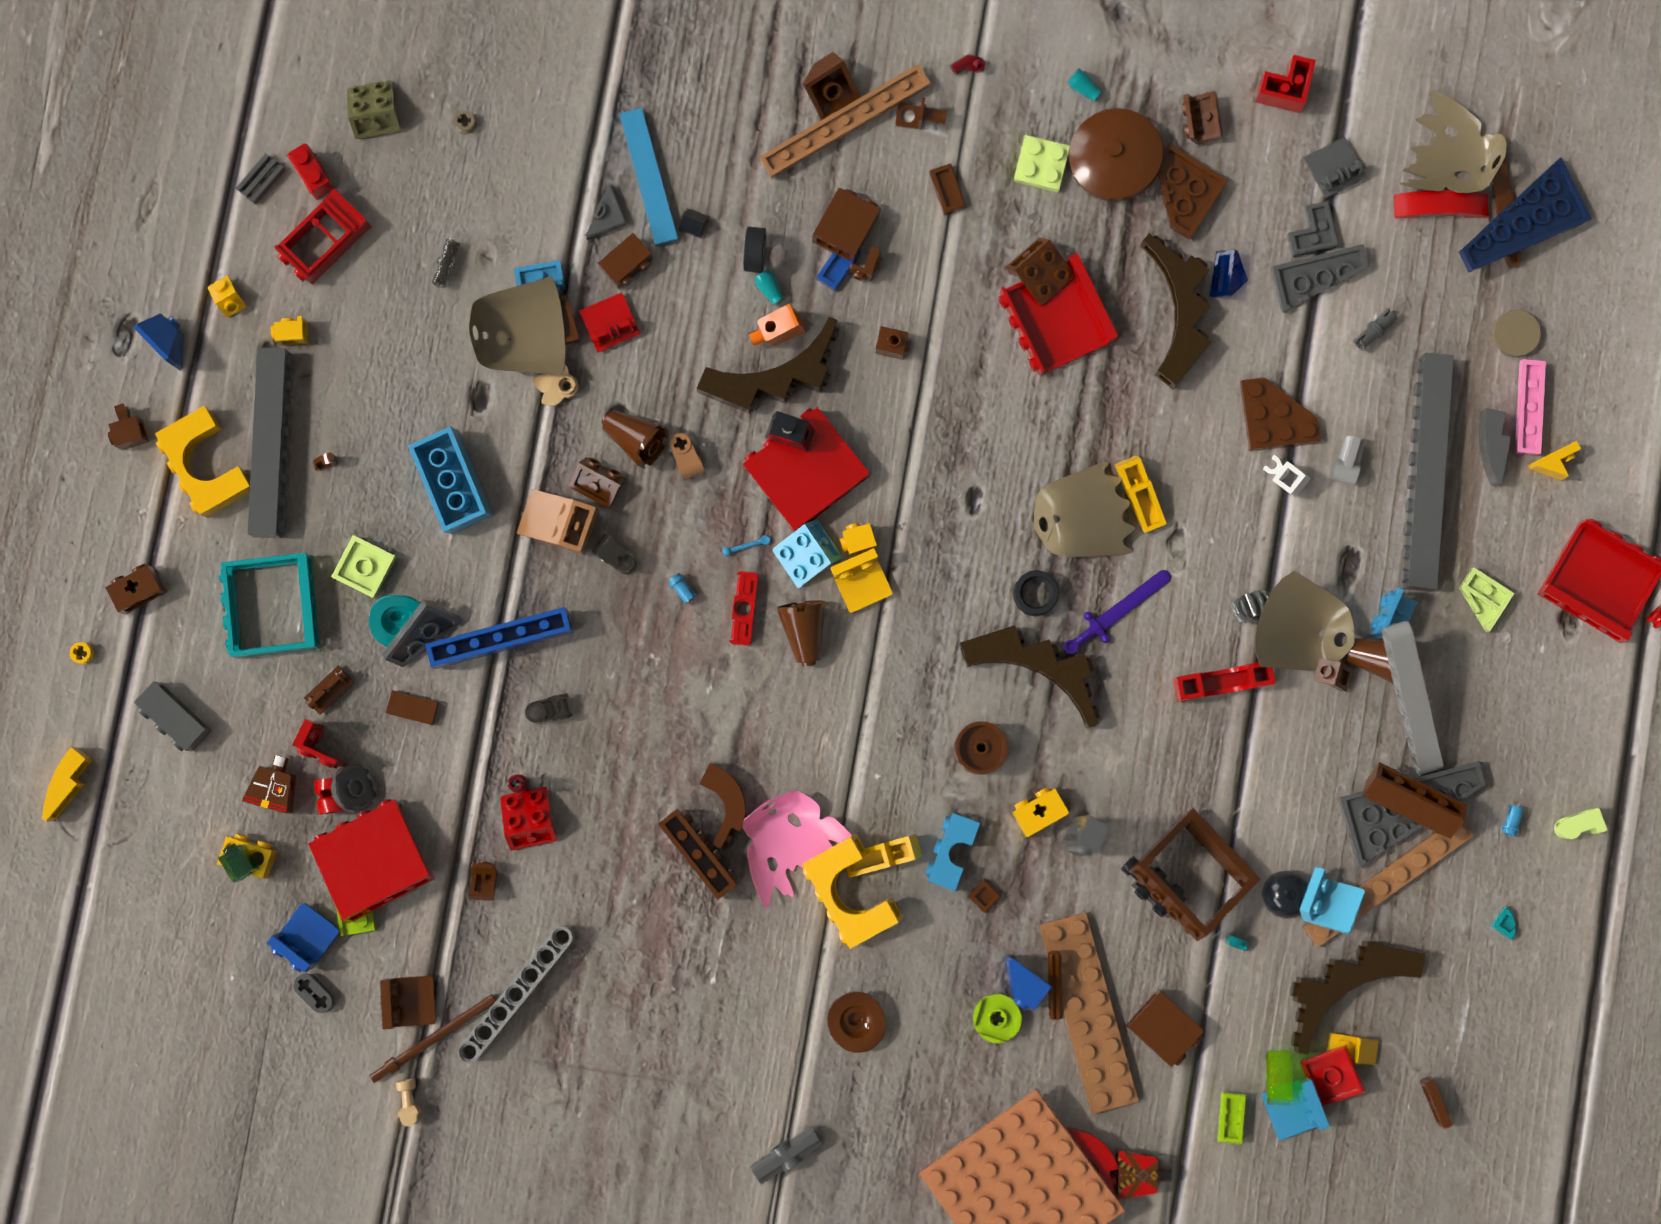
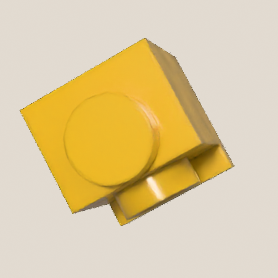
(290, 331)

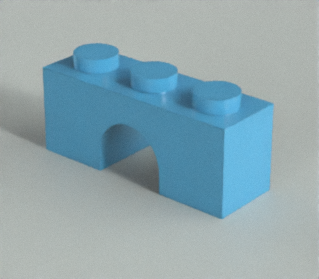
(957, 830)

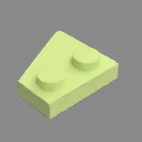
(1485, 597)

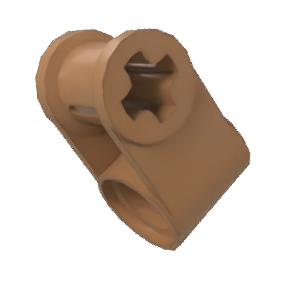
(687, 459)

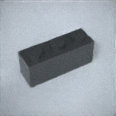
(171, 717)

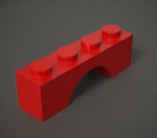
(1222, 681)

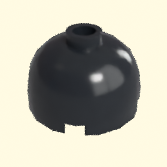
(1284, 894)

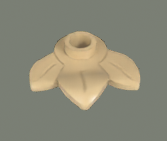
(553, 384)

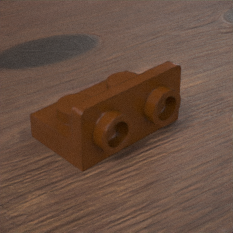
(597, 481)

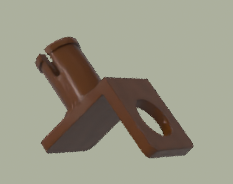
(922, 114)

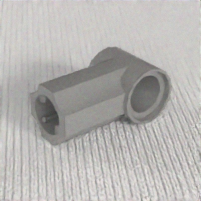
(1347, 467)

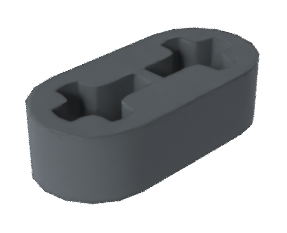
(309, 997)

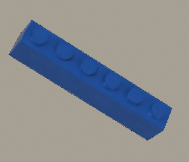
(499, 638)

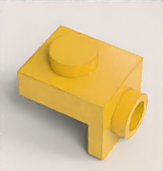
(226, 296)

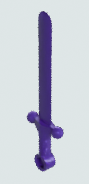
(1098, 626)

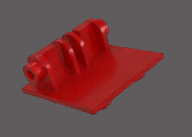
(609, 322)

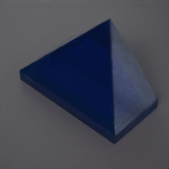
(1227, 274)

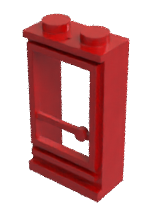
(344, 215)

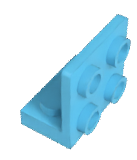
(807, 552)
(1331, 903)

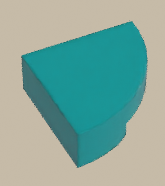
(1505, 923)
(1237, 943)

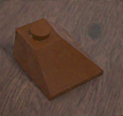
(830, 85)

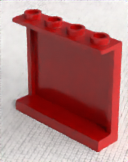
(1064, 326)
(807, 482)
(1602, 579)
(370, 861)

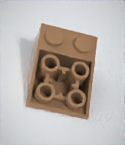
(558, 521)

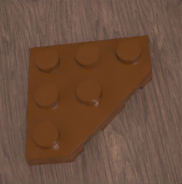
(1187, 190)
(1275, 417)

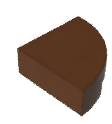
(325, 461)

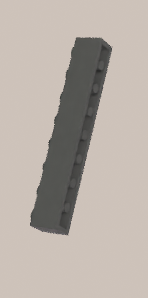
(270, 443)

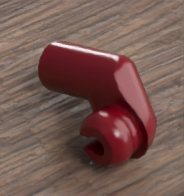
(968, 62)

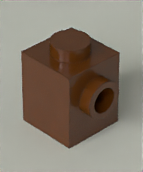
(892, 343)

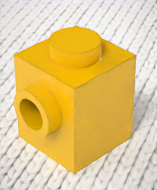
(857, 539)

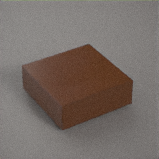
(984, 896)

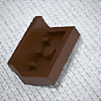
(1202, 117)

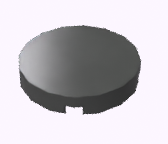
(354, 788)

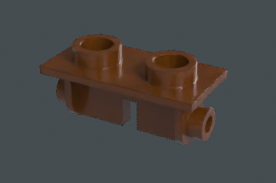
(329, 690)

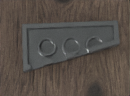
(1309, 276)

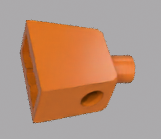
(787, 324)

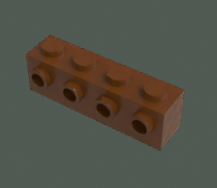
(1415, 800)
(698, 854)

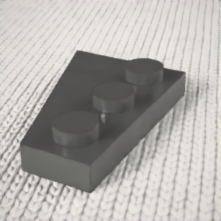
(421, 628)

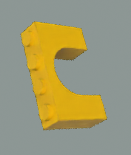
(178, 443)
(853, 924)

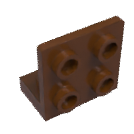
(1041, 270)
(407, 1001)

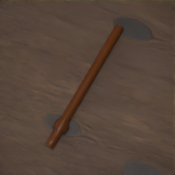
(393, 1064)

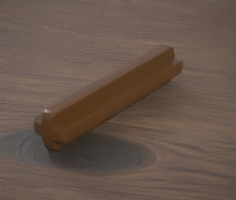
(1055, 982)

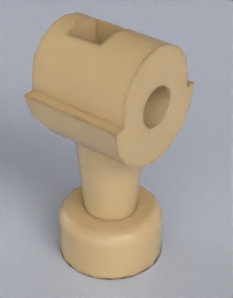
(410, 1111)

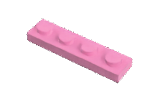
(1530, 407)

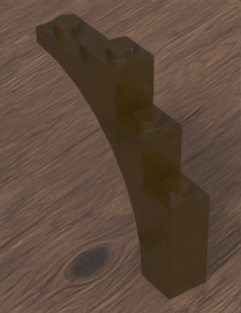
(1189, 308)
(777, 383)
(1068, 674)
(1341, 977)

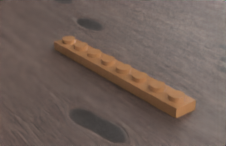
(844, 121)
(1398, 875)

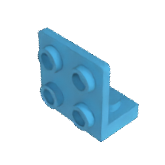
(1394, 610)
(1299, 1116)

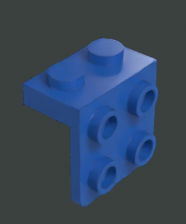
(304, 938)

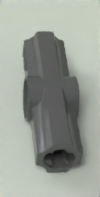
(786, 1155)

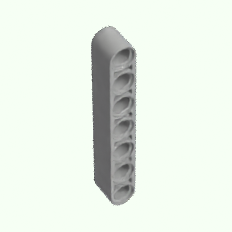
(1412, 698)
(508, 1002)

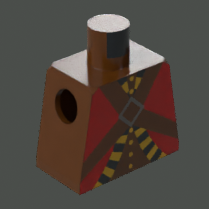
(1138, 1174)

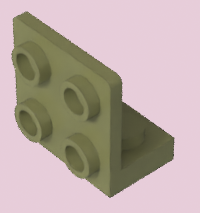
(372, 109)

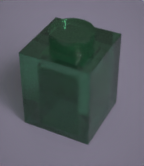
(238, 862)

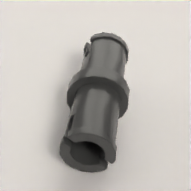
(1375, 329)

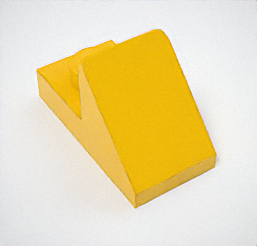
(1553, 465)
(1361, 1049)

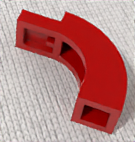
(1098, 1153)

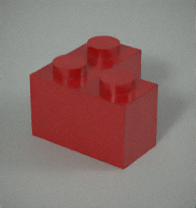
(1287, 91)

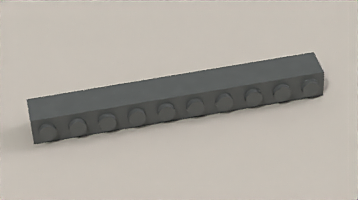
(1427, 472)

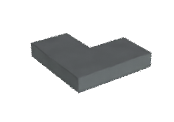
(1320, 234)

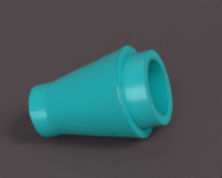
(1084, 85)
(769, 286)

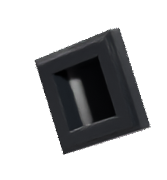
(693, 222)

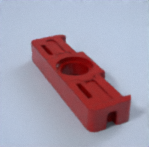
(743, 624)

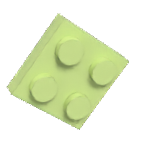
(1041, 163)
(363, 566)

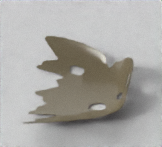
(1453, 154)

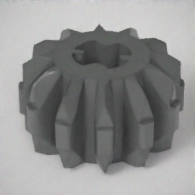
(1250, 606)

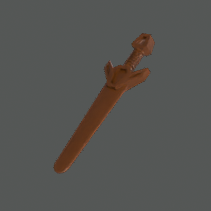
(1503, 198)

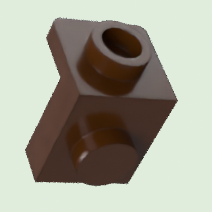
(873, 263)
(483, 881)

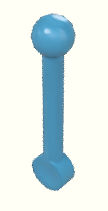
(765, 540)

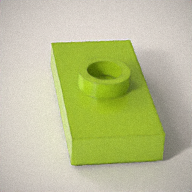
(1231, 1117)

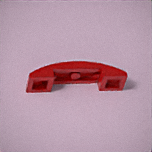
(1441, 204)

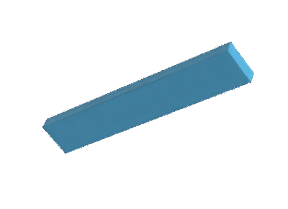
(648, 177)

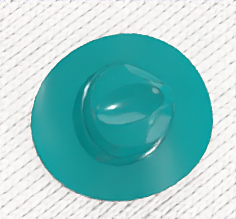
(390, 615)

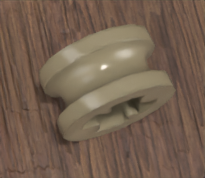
(471, 126)

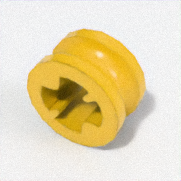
(76, 658)

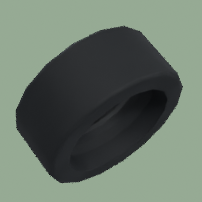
(754, 249)
(1039, 575)

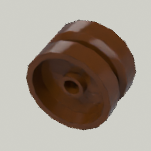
(980, 762)

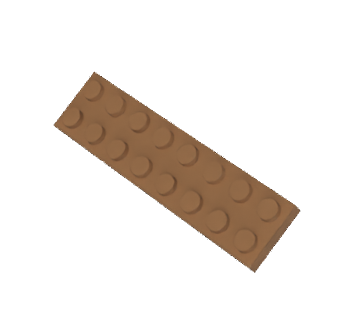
(1090, 1015)

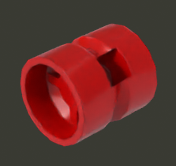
(326, 803)

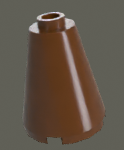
(635, 436)
(803, 629)
(1370, 656)

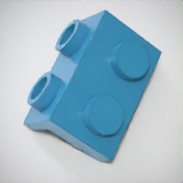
(539, 271)

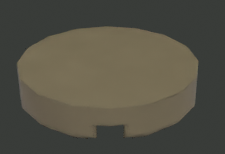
(1516, 333)

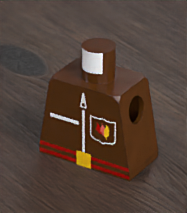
(272, 787)

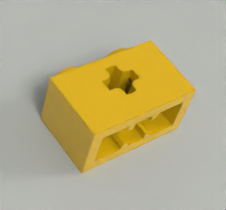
(1033, 823)

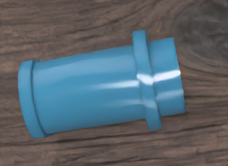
(682, 588)
(1512, 821)

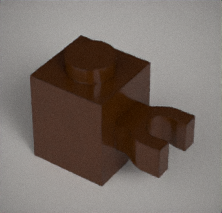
(128, 430)

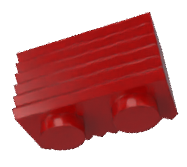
(311, 171)

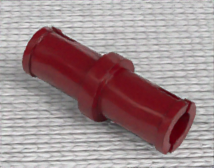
(515, 779)

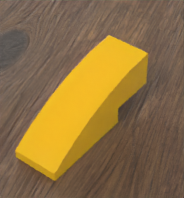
(1140, 493)
(65, 783)
(887, 855)

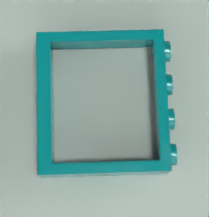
(308, 603)

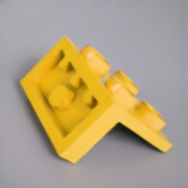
(861, 581)

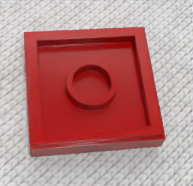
(1333, 1075)

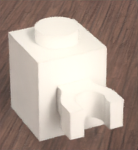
(1288, 476)

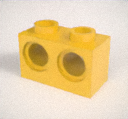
(263, 847)

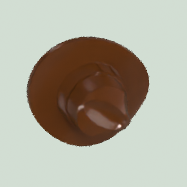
(856, 1022)

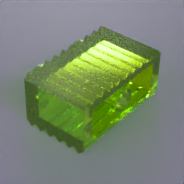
(1279, 1078)

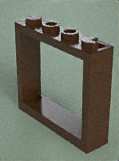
(1220, 852)

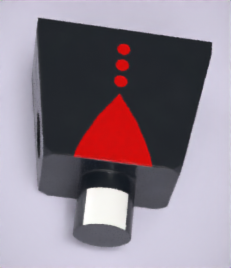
(790, 431)

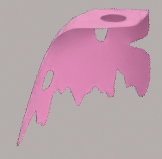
(786, 843)

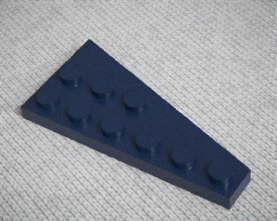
(1538, 213)

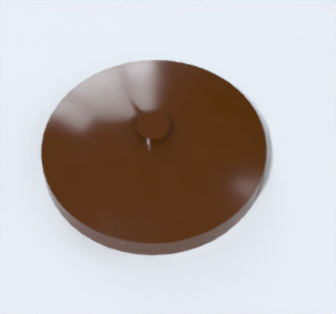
(1116, 154)

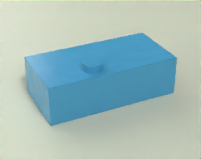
(450, 480)

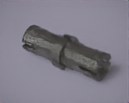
(445, 263)

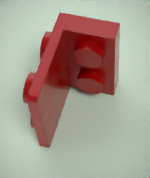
(307, 736)
(527, 818)

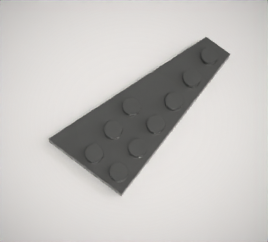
(1377, 828)

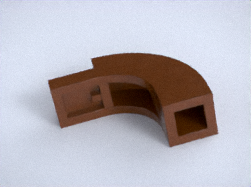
(733, 799)

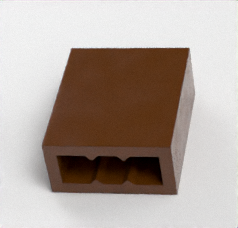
(846, 224)
(1165, 1029)

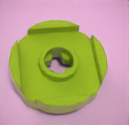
(1003, 1030)

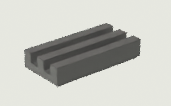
(254, 172)

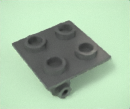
(1335, 167)

